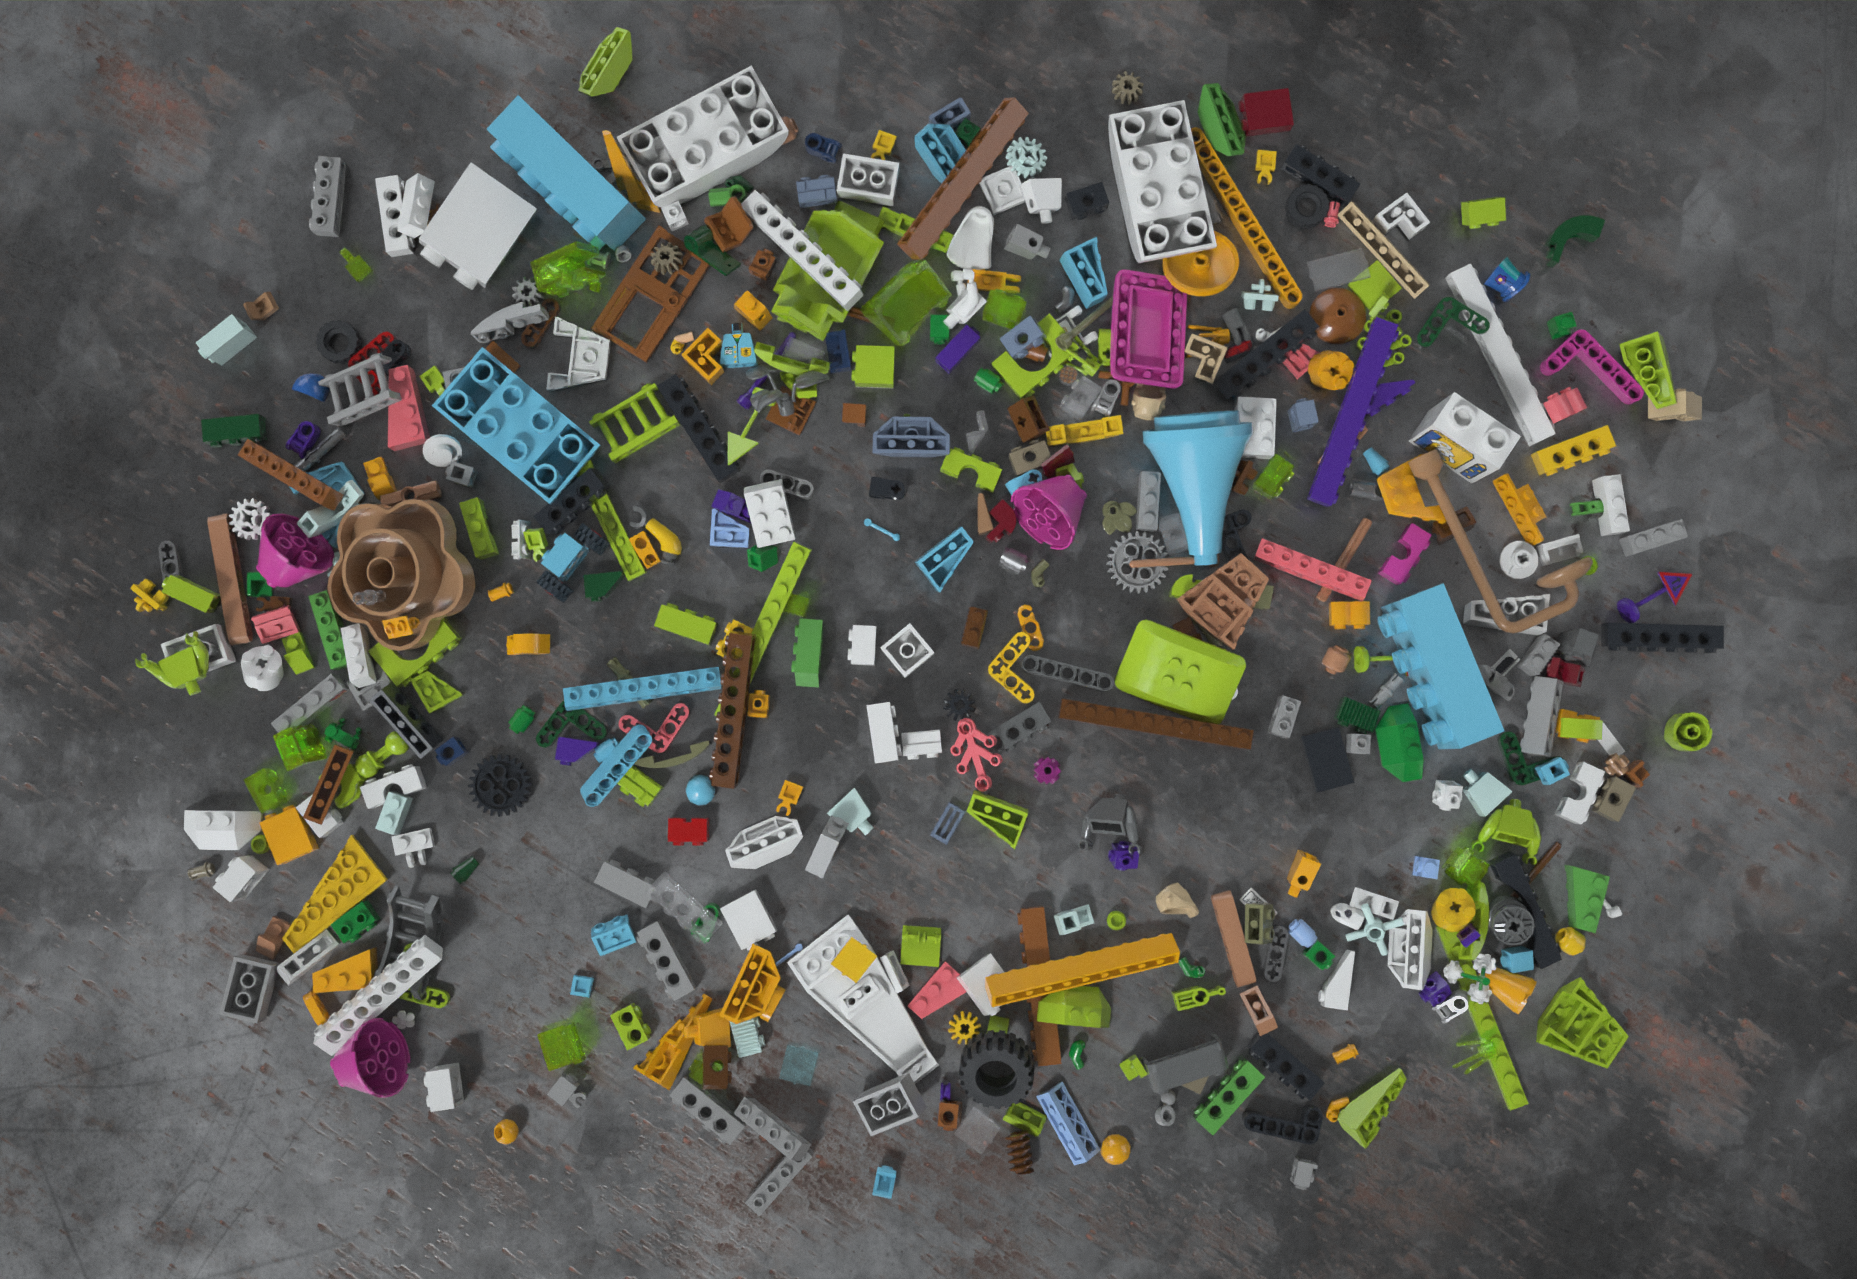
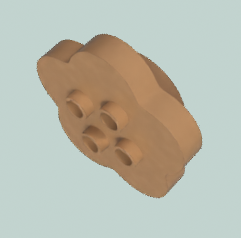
(408, 556)

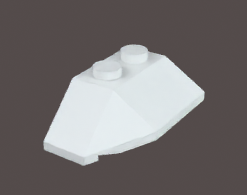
(222, 828)
(764, 843)
(1411, 949)

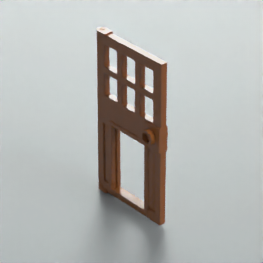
(640, 281)

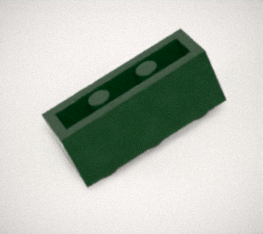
(233, 430)

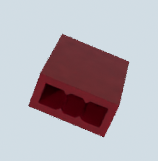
(1266, 112)

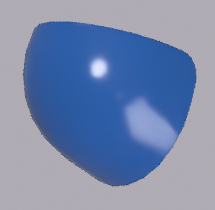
(309, 385)

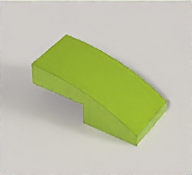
(1581, 728)

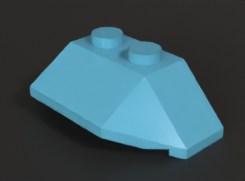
(939, 149)

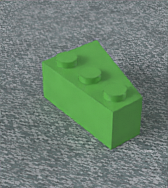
(808, 652)

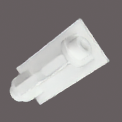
(520, 548)

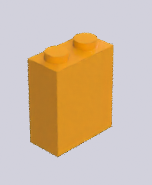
(288, 835)

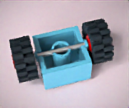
(566, 557)

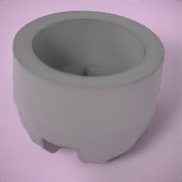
(620, 257)

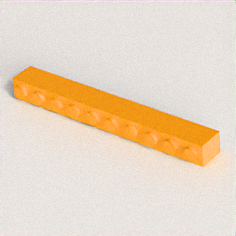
(1081, 969)

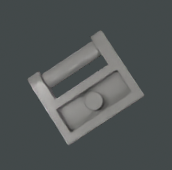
(369, 691)

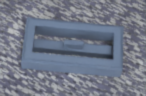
(956, 808)

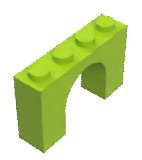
(1024, 381)
(404, 670)

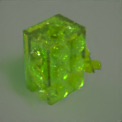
(566, 270)

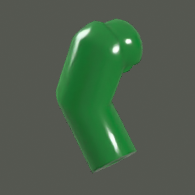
(1191, 970)
(1075, 1053)

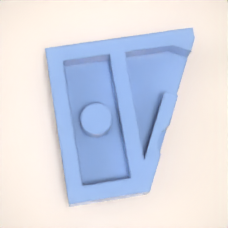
(727, 532)

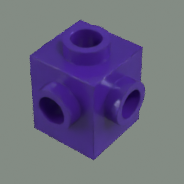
(1121, 858)
(1435, 989)

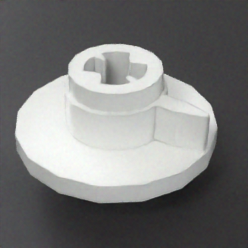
(442, 450)
(1519, 559)

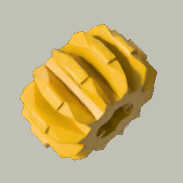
(957, 1027)

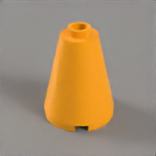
(1511, 988)

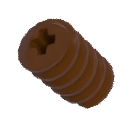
(1020, 1152)

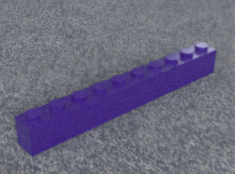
(1352, 412)

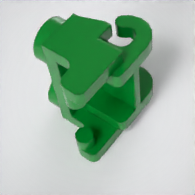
(342, 736)

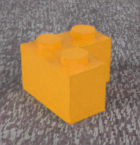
(701, 353)

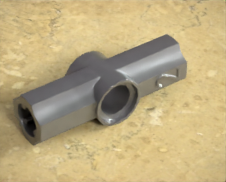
(1364, 489)

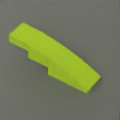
(900, 223)

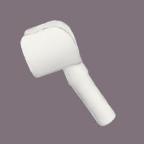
(1612, 912)

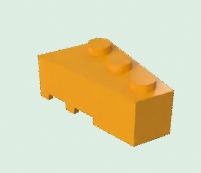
(348, 974)

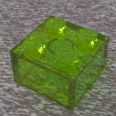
(1004, 309)

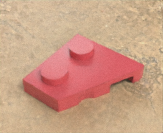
(1298, 362)

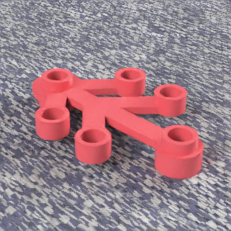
(975, 751)

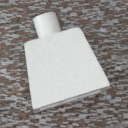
(1043, 197)

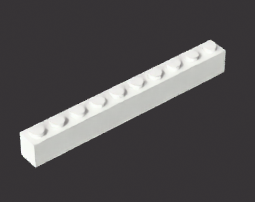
(1501, 356)

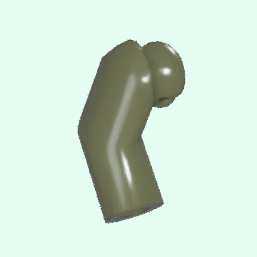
(1037, 573)

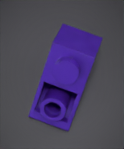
(731, 505)

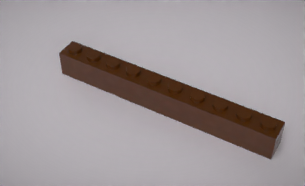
(1155, 724)

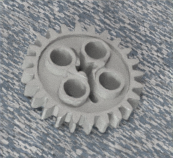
(1121, 558)

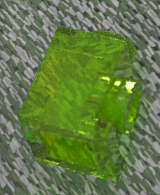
(697, 1071)

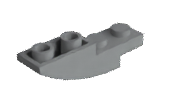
(503, 322)

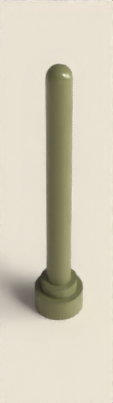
(1065, 340)

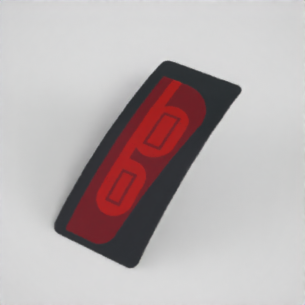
(1236, 351)

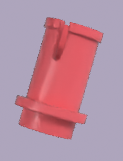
(1331, 219)

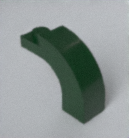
(1581, 227)

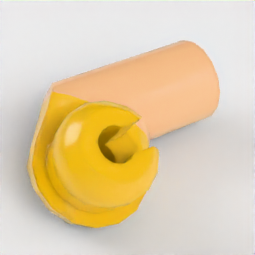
(679, 342)

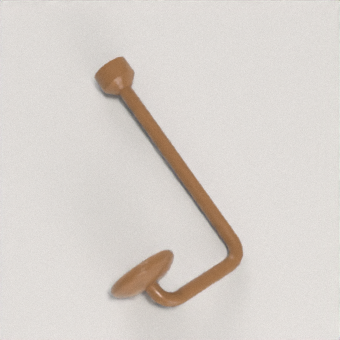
(1427, 468)

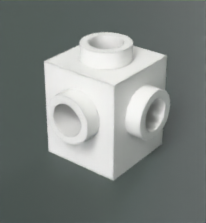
(1447, 794)

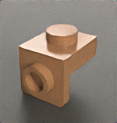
(262, 307)

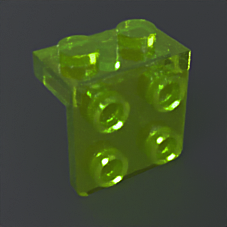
(299, 746)

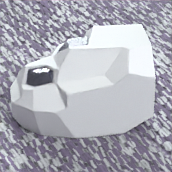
(1347, 915)

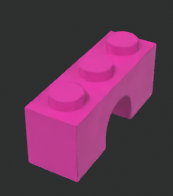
(1415, 541)

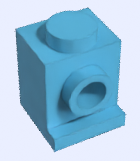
(1560, 771)

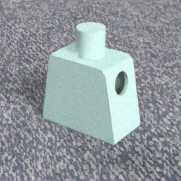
(1484, 791)
(853, 811)

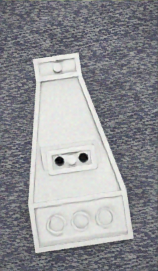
(876, 1016)

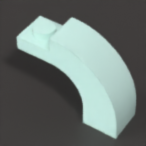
(322, 519)

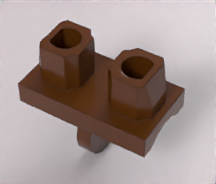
(1243, 471)

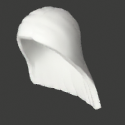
(973, 240)

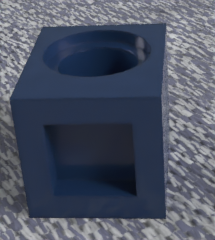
(459, 751)

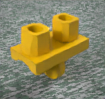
(156, 601)

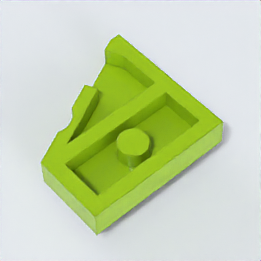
(789, 379)
(434, 691)

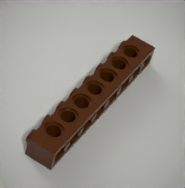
(746, 643)

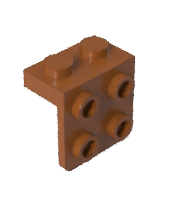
(730, 225)

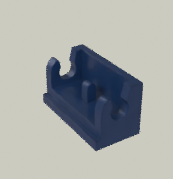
(838, 351)

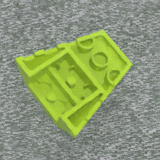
(1580, 1025)

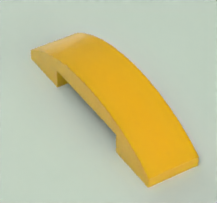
(1084, 431)

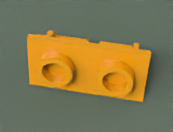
(400, 626)

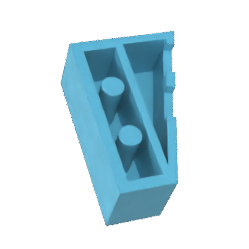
(1085, 272)

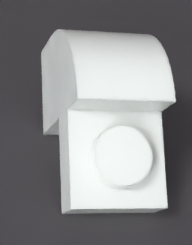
(1378, 904)

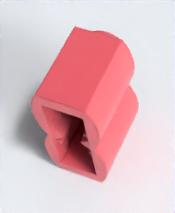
(1564, 405)

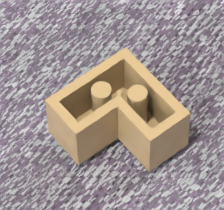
(1210, 355)
(1687, 408)

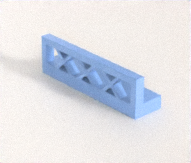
(1066, 1126)

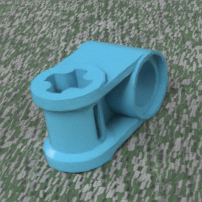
(1022, 480)

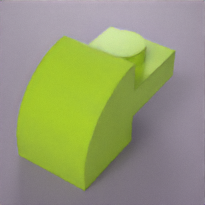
(1182, 585)

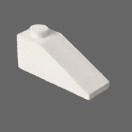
(306, 957)
(1337, 987)

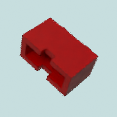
(695, 831)

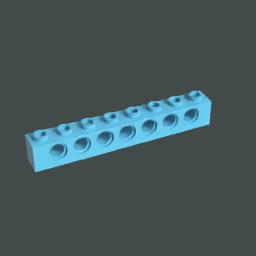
(642, 688)

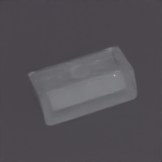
(801, 351)

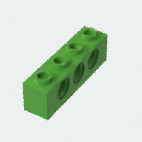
(329, 627)
(1213, 1122)

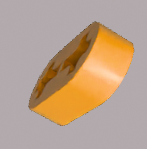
(773, 1003)
(316, 1008)

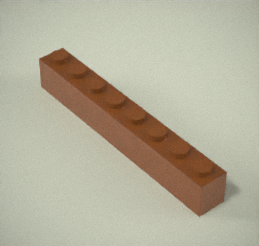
(1037, 952)

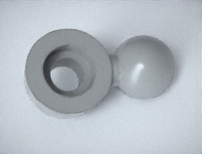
(1166, 1110)

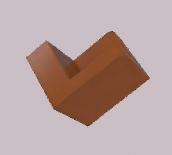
(854, 414)
(1636, 773)

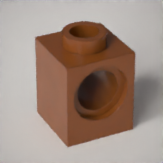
(954, 1107)

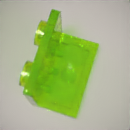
(561, 1046)

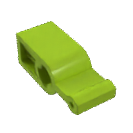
(1186, 999)

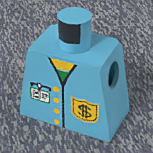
(737, 349)

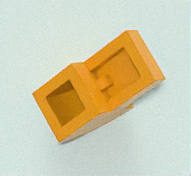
(379, 478)

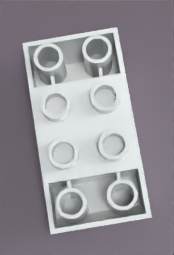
(705, 139)
(1160, 182)

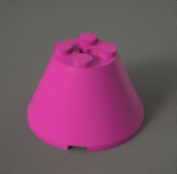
(1050, 510)
(288, 553)
(373, 1059)

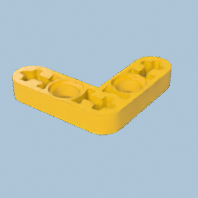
(1007, 672)

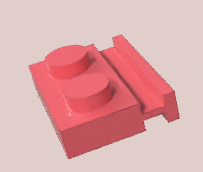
(275, 624)

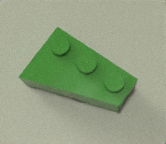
(1585, 897)

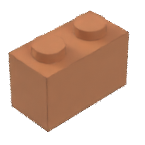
(1258, 1010)

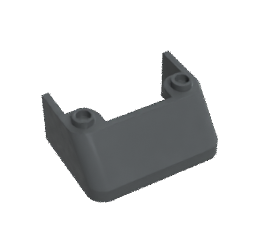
(1186, 1066)

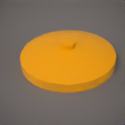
(1203, 271)

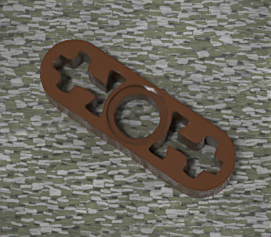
(542, 331)

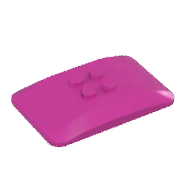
(1147, 330)

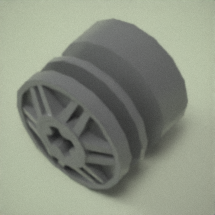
(1506, 910)

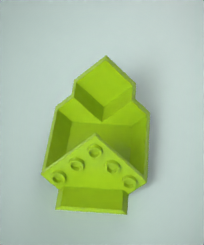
(853, 243)

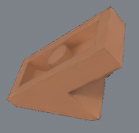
(271, 940)

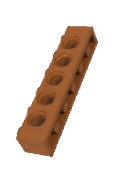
(290, 475)

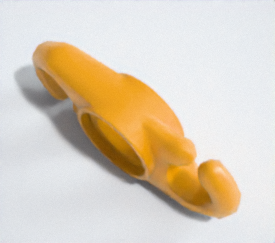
(1031, 618)

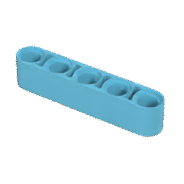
(614, 774)

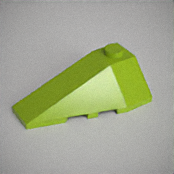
(1651, 367)
(1364, 1113)

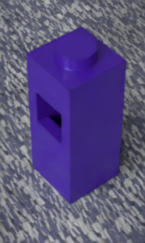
(958, 348)

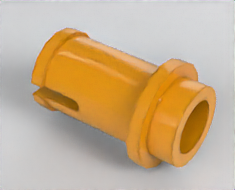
(501, 591)
(1345, 1053)

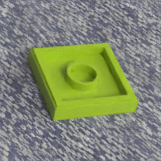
(1371, 288)

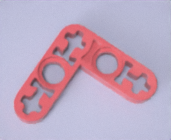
(661, 734)

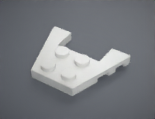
(587, 358)

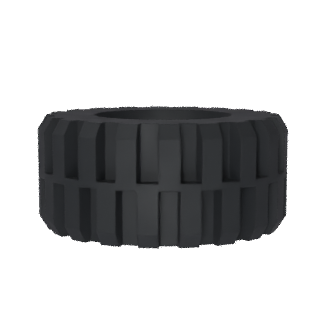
(992, 1090)

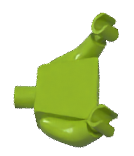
(181, 668)
(1512, 826)

